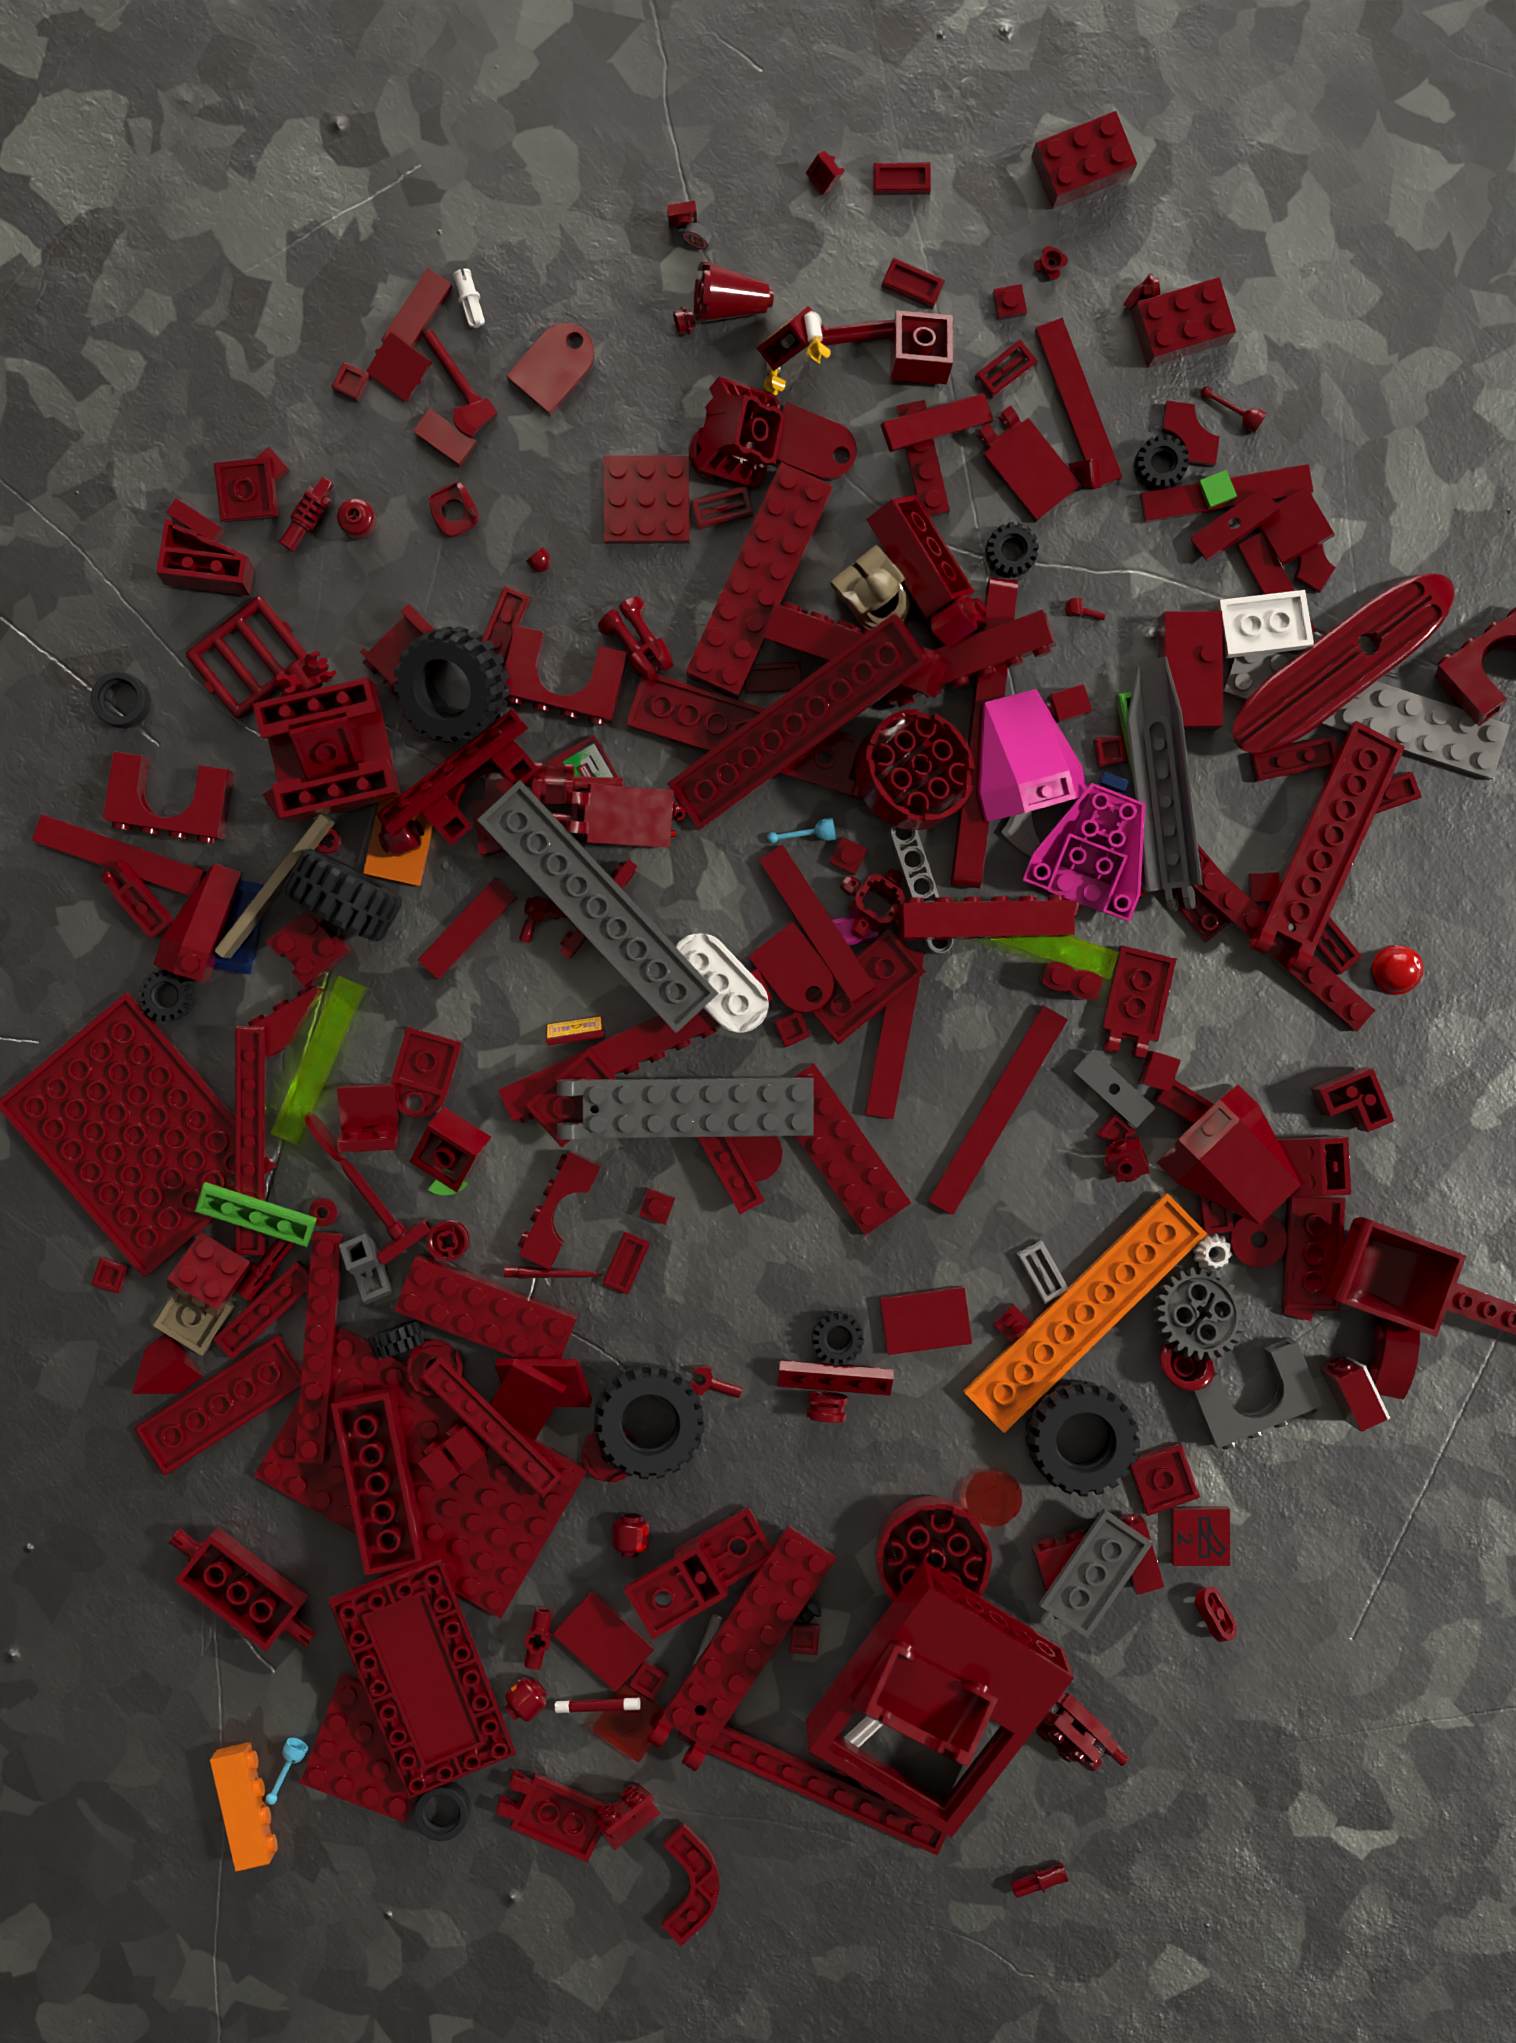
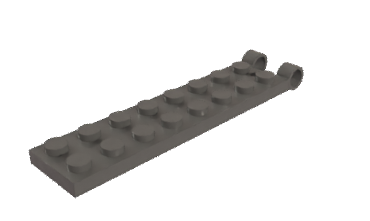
(690, 1107)

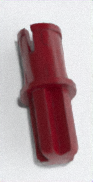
(1039, 1881)

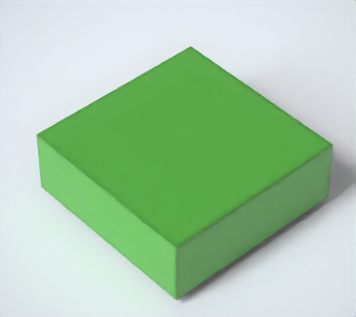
(1217, 489)

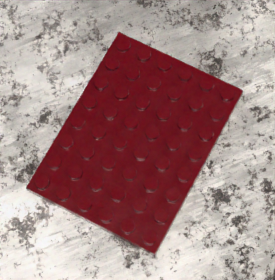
(129, 1132)

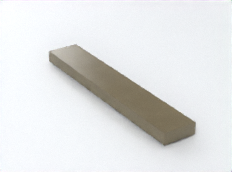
(272, 888)

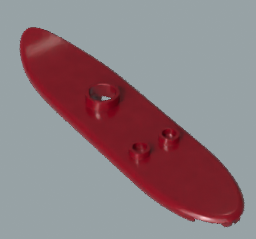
(1336, 670)

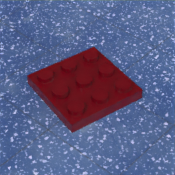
(646, 499)

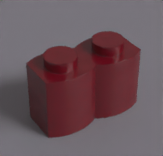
(1077, 984)

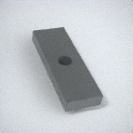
(1125, 1100)

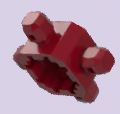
(864, 918)

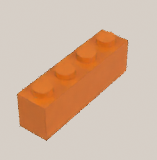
(243, 1806)

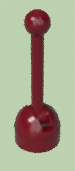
(1251, 418)

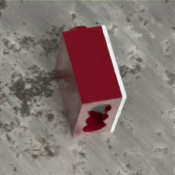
(1354, 1393)

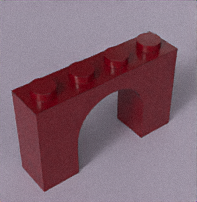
(1464, 675)
(594, 701)
(128, 804)
(445, 813)
(1053, 1554)

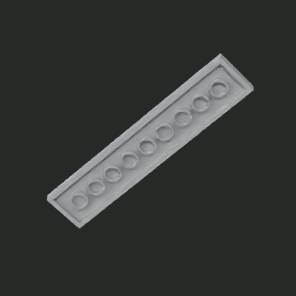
(1417, 722)

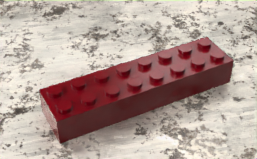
(759, 580)

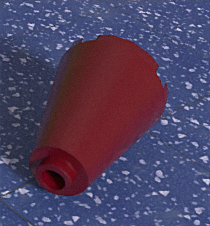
(729, 294)

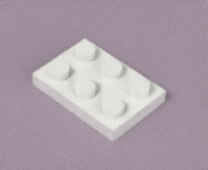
(1265, 624)

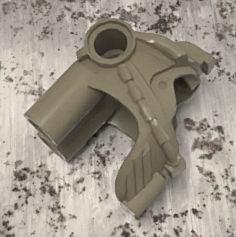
(869, 585)

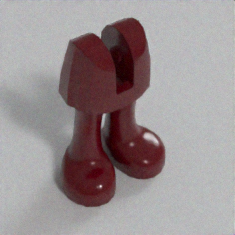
(640, 656)

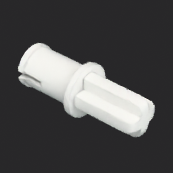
(469, 298)

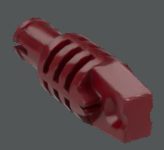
(307, 513)

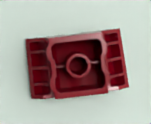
(740, 432)

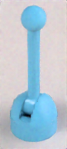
(824, 830)
(293, 1752)

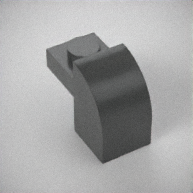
(362, 1262)

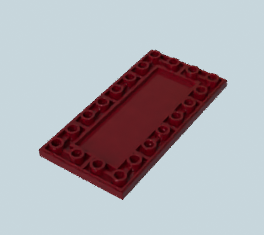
(422, 1676)

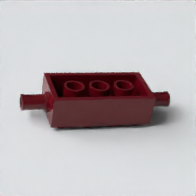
(241, 1588)

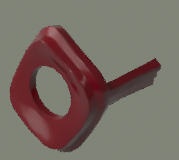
(458, 492)

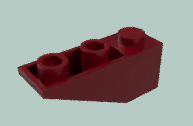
(287, 1019)

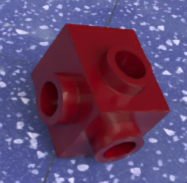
(1126, 1160)

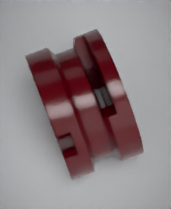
(448, 1240)
(827, 1407)

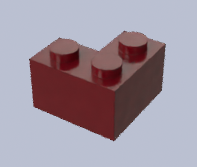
(1360, 1094)

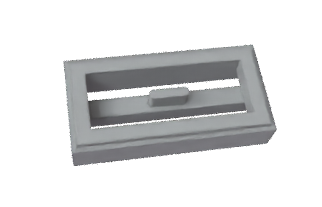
(1030, 1250)

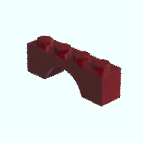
(543, 1241)

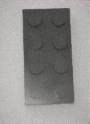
(1095, 1573)

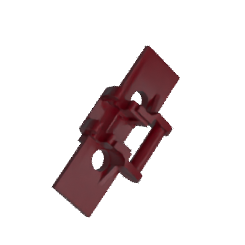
(549, 787)

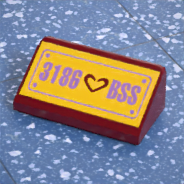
(574, 1030)

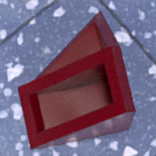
(165, 1368)

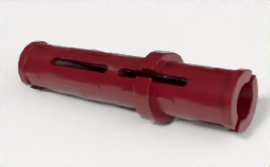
(263, 1269)

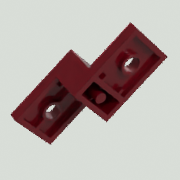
(699, 1573)

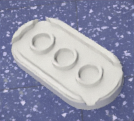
(741, 998)

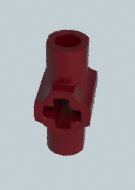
(536, 1650)

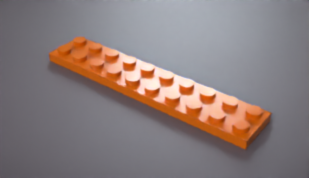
(1085, 1312)

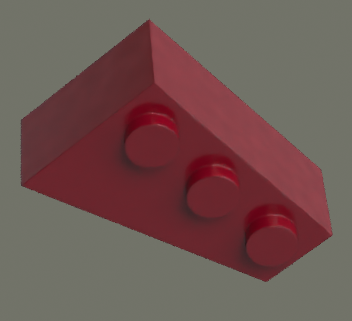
(201, 564)

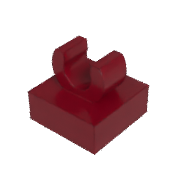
(824, 172)
(1012, 1323)

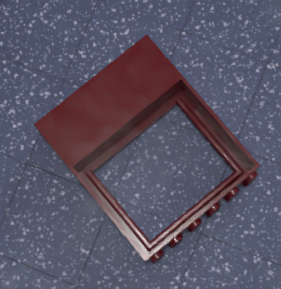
(970, 1642)

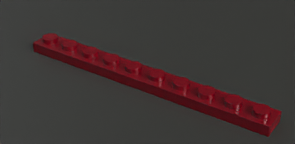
(822, 1787)

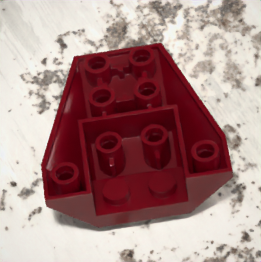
(1233, 1159)

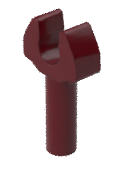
(713, 1383)

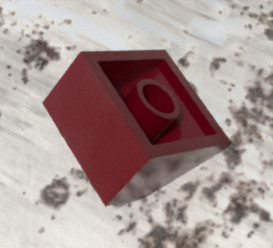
(922, 347)
(451, 1145)

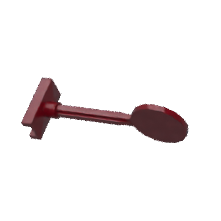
(401, 1236)

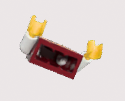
(790, 339)

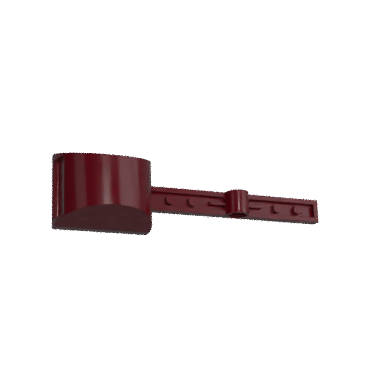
(1409, 1281)

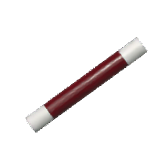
(597, 1705)

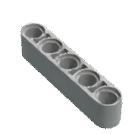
(910, 874)

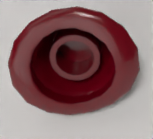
(1187, 1372)

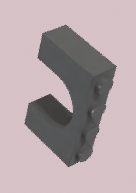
(1293, 1397)

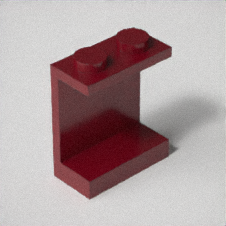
(385, 653)

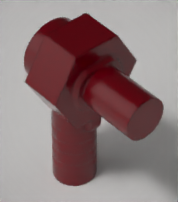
(536, 909)

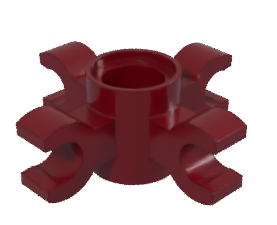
(304, 675)

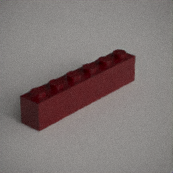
(986, 652)
(986, 919)

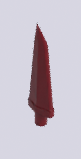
(524, 1272)

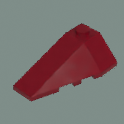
(199, 927)

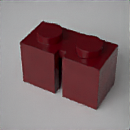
(452, 1455)

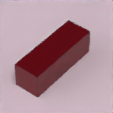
(195, 521)

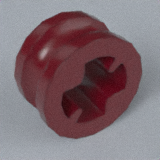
(337, 843)

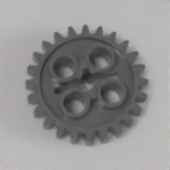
(1220, 1330)

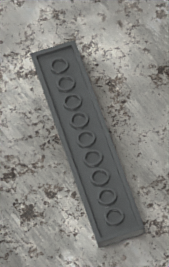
(598, 906)

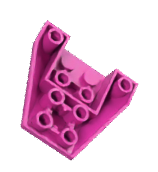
(1024, 758)
(1094, 853)

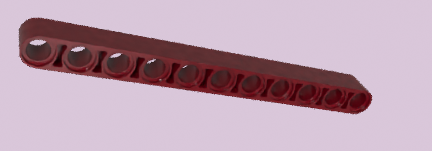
(971, 827)

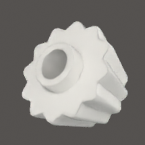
(1219, 1259)

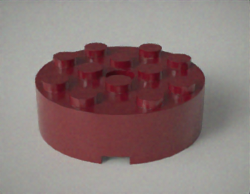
(914, 770)
(932, 1527)

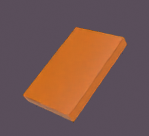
(403, 869)

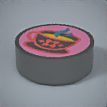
(696, 235)

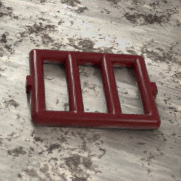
(216, 638)

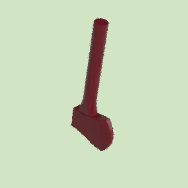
(478, 411)

